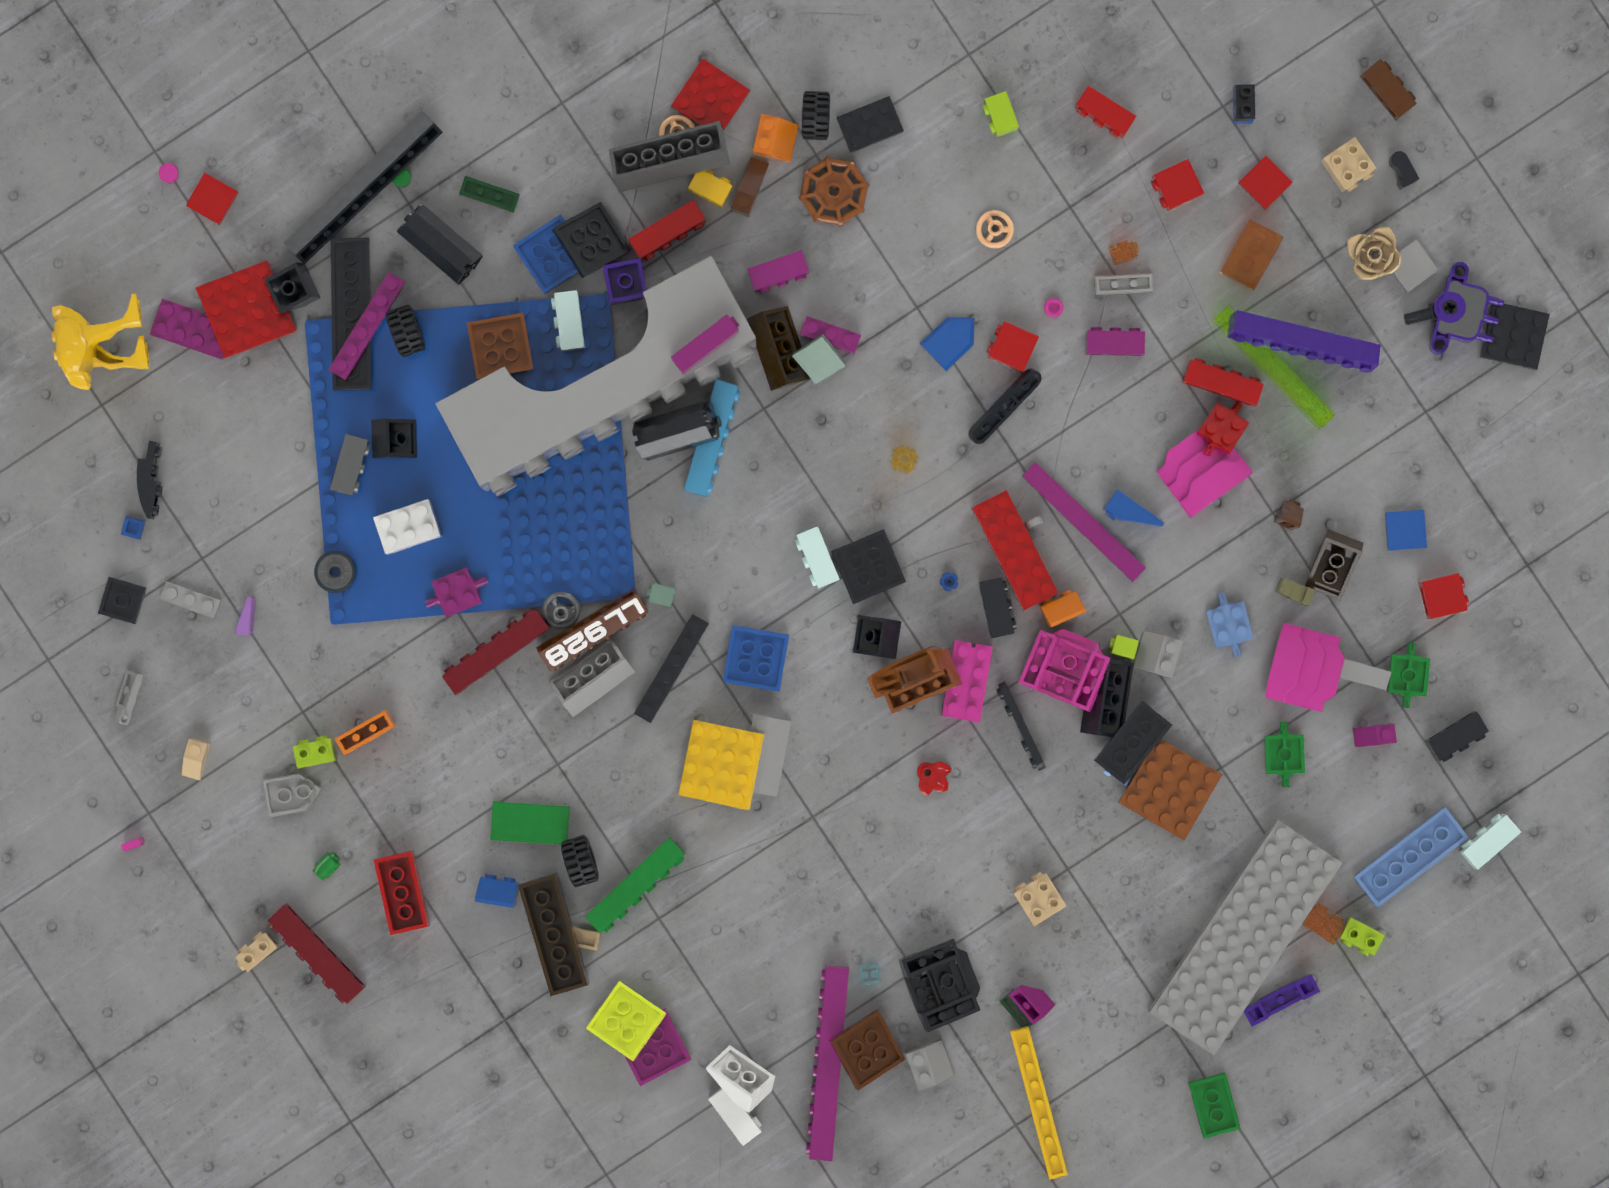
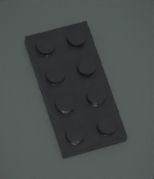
(1133, 742)

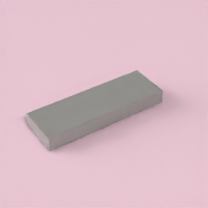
(1123, 284)

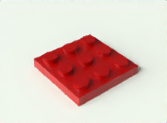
(710, 96)

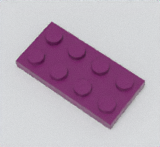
(185, 328)

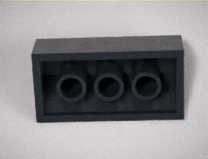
(1111, 701)

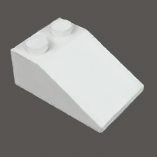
(741, 1078)

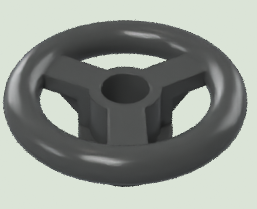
(558, 616)

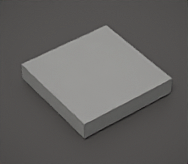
(1414, 267)

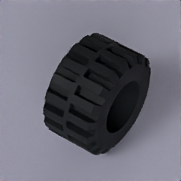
(815, 115)
(405, 330)
(579, 861)

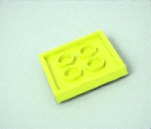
(626, 1021)

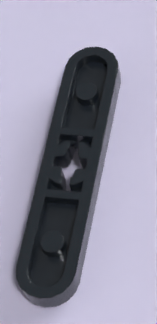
(996, 414)
(1012, 710)

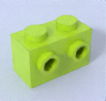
(1000, 114)
(315, 752)
(1361, 936)

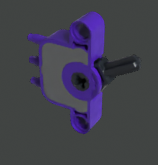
(1465, 319)

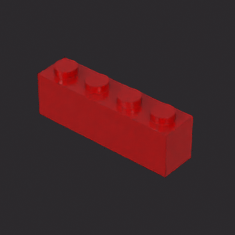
(667, 230)
(1223, 383)

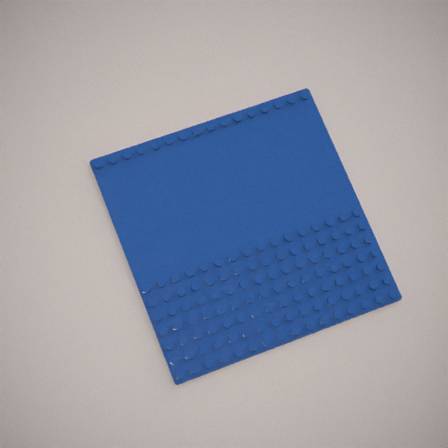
(535, 540)

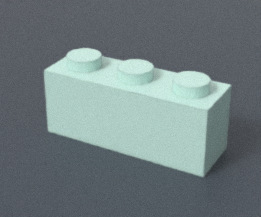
(568, 321)
(816, 558)
(1489, 841)

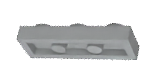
(190, 599)

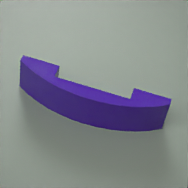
(1281, 999)

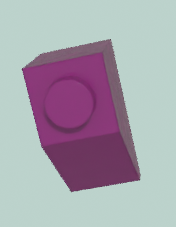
(1374, 735)
(1032, 1002)

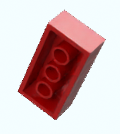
(401, 892)

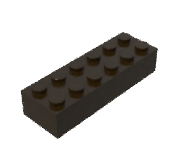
(553, 934)

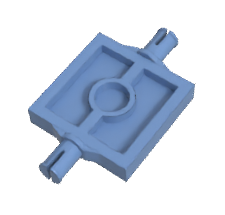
(1229, 624)

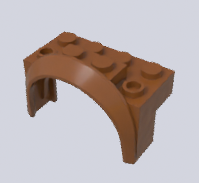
(925, 675)

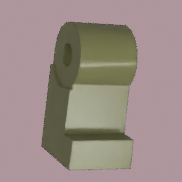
(1295, 591)

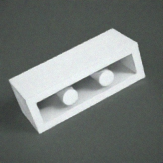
(737, 1119)

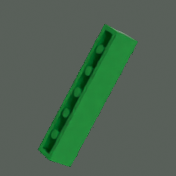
(635, 884)

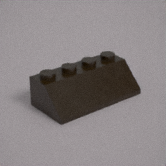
(775, 345)

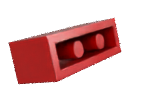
(1104, 112)

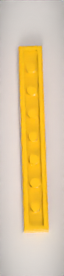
(1038, 1102)

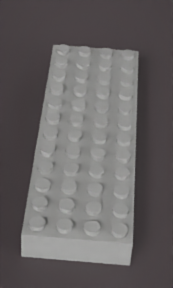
(1244, 936)

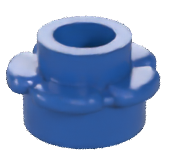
(948, 576)

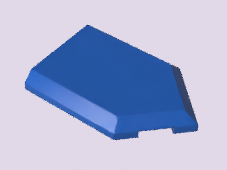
(950, 340)

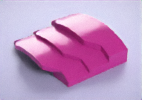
(1200, 478)
(1066, 668)
(1305, 668)

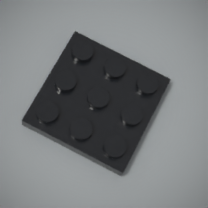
(591, 240)
(1516, 336)
(868, 566)

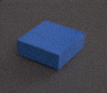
(133, 528)

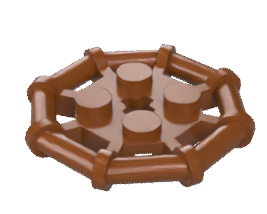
(833, 202)

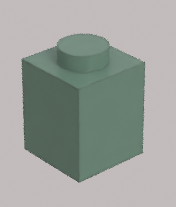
(661, 594)

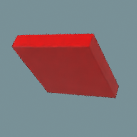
(1265, 182)
(212, 198)

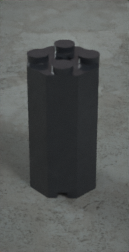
(439, 243)
(676, 430)

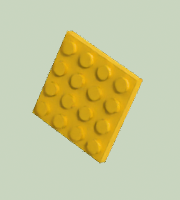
(721, 764)

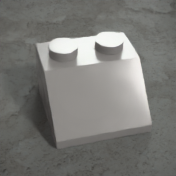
(1158, 654)
(929, 1064)

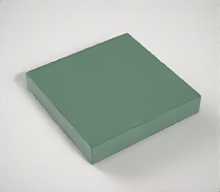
(819, 359)

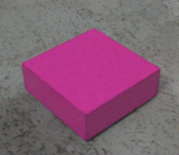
(133, 844)

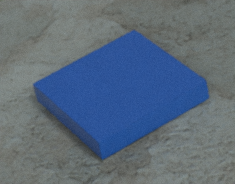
(1405, 530)

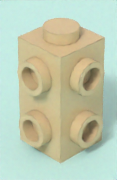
(255, 953)

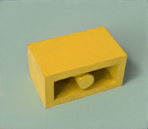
(711, 187)

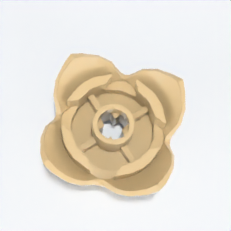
(1361, 248)

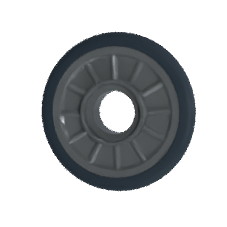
(323, 568)

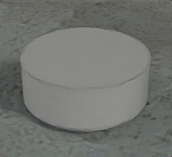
(1034, 523)

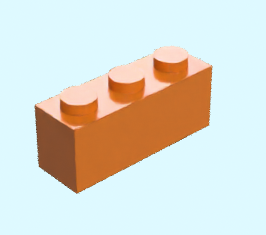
(365, 732)

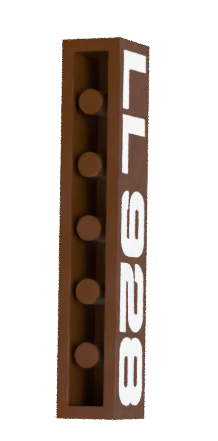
(592, 629)

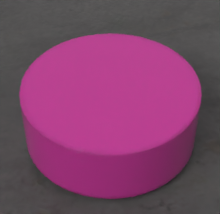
(168, 173)
(1053, 307)

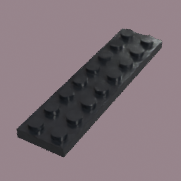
(349, 300)

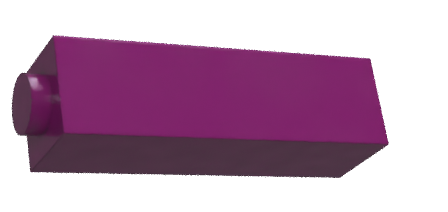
(705, 343)

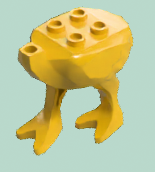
(78, 343)

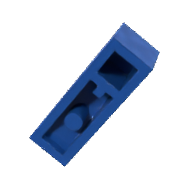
(1127, 510)

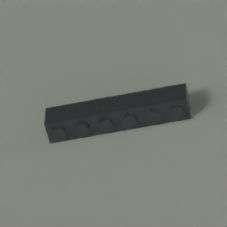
(671, 668)

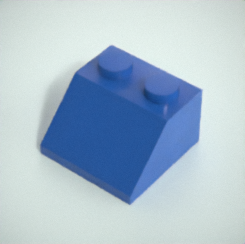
(497, 891)

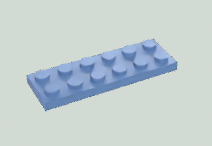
(1410, 857)

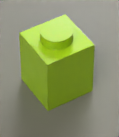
(1123, 646)

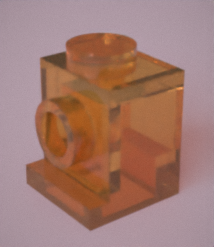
(1124, 252)

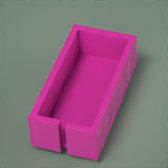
(972, 665)

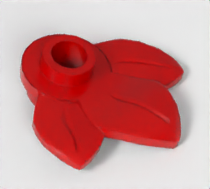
(935, 779)

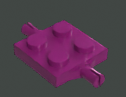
(456, 592)

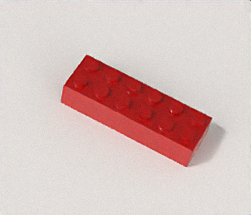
(1014, 550)

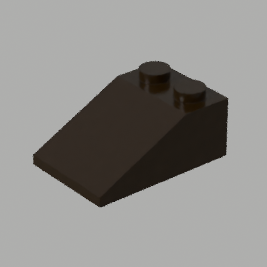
(1334, 564)

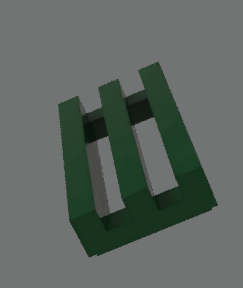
(1002, 1001)

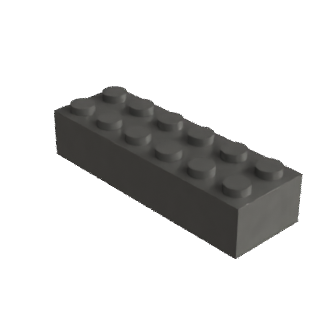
(669, 156)

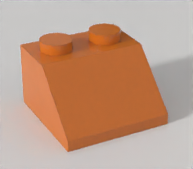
(775, 138)
(1062, 609)

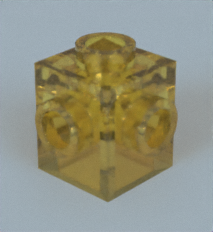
(896, 461)

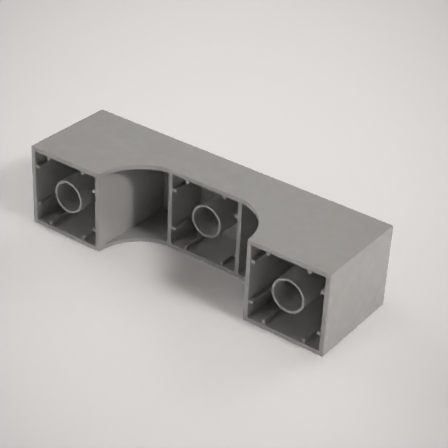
(516, 429)

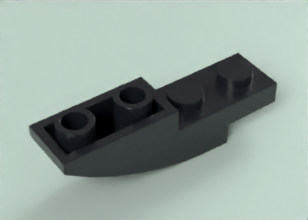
(148, 488)

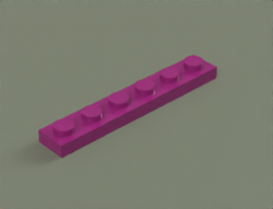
(367, 326)

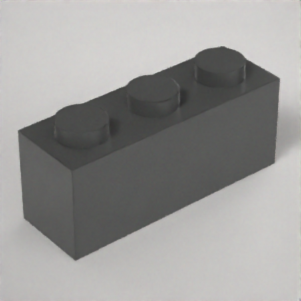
(350, 465)

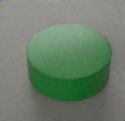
(402, 179)

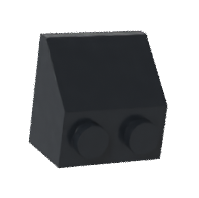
(292, 288)
(394, 438)
(877, 636)

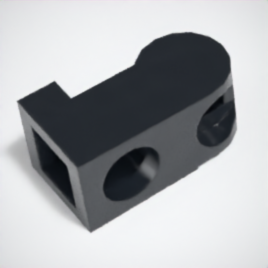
(1401, 164)

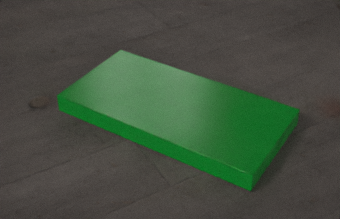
(529, 823)

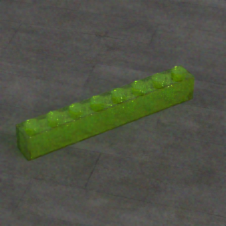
(1280, 375)

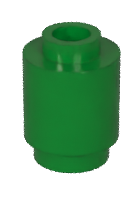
(326, 865)

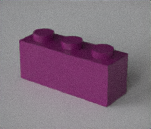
(778, 272)
(838, 337)
(1115, 342)

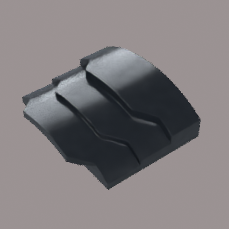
(941, 984)

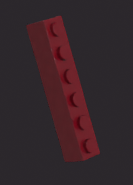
(495, 652)
(316, 954)

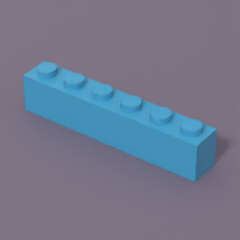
(706, 455)

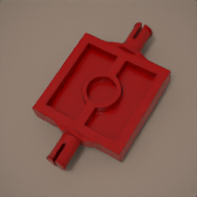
(1223, 428)

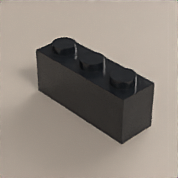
(997, 607)
(1457, 736)

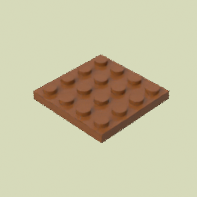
(1170, 789)

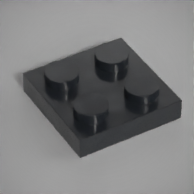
(122, 600)

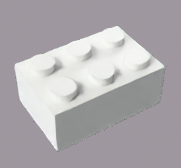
(407, 527)

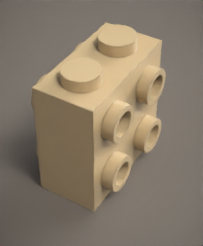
(1349, 165)
(1039, 898)

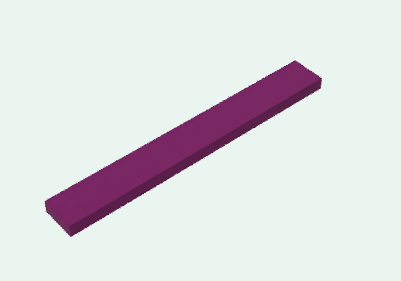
(1083, 522)

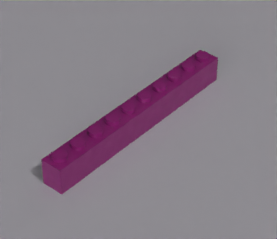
(828, 1064)

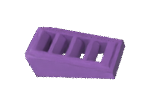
(246, 619)

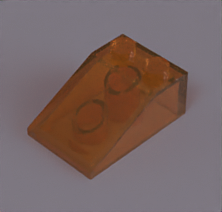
(1251, 254)

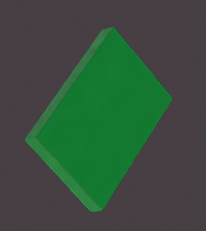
(1214, 1105)

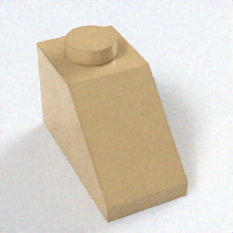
(195, 758)

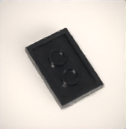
(870, 124)

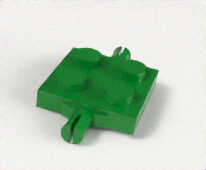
(1408, 675)
(1284, 754)

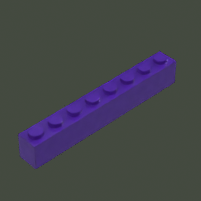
(1303, 341)

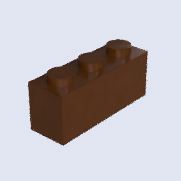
(1388, 89)

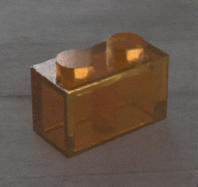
(1324, 924)

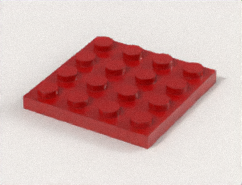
(243, 310)

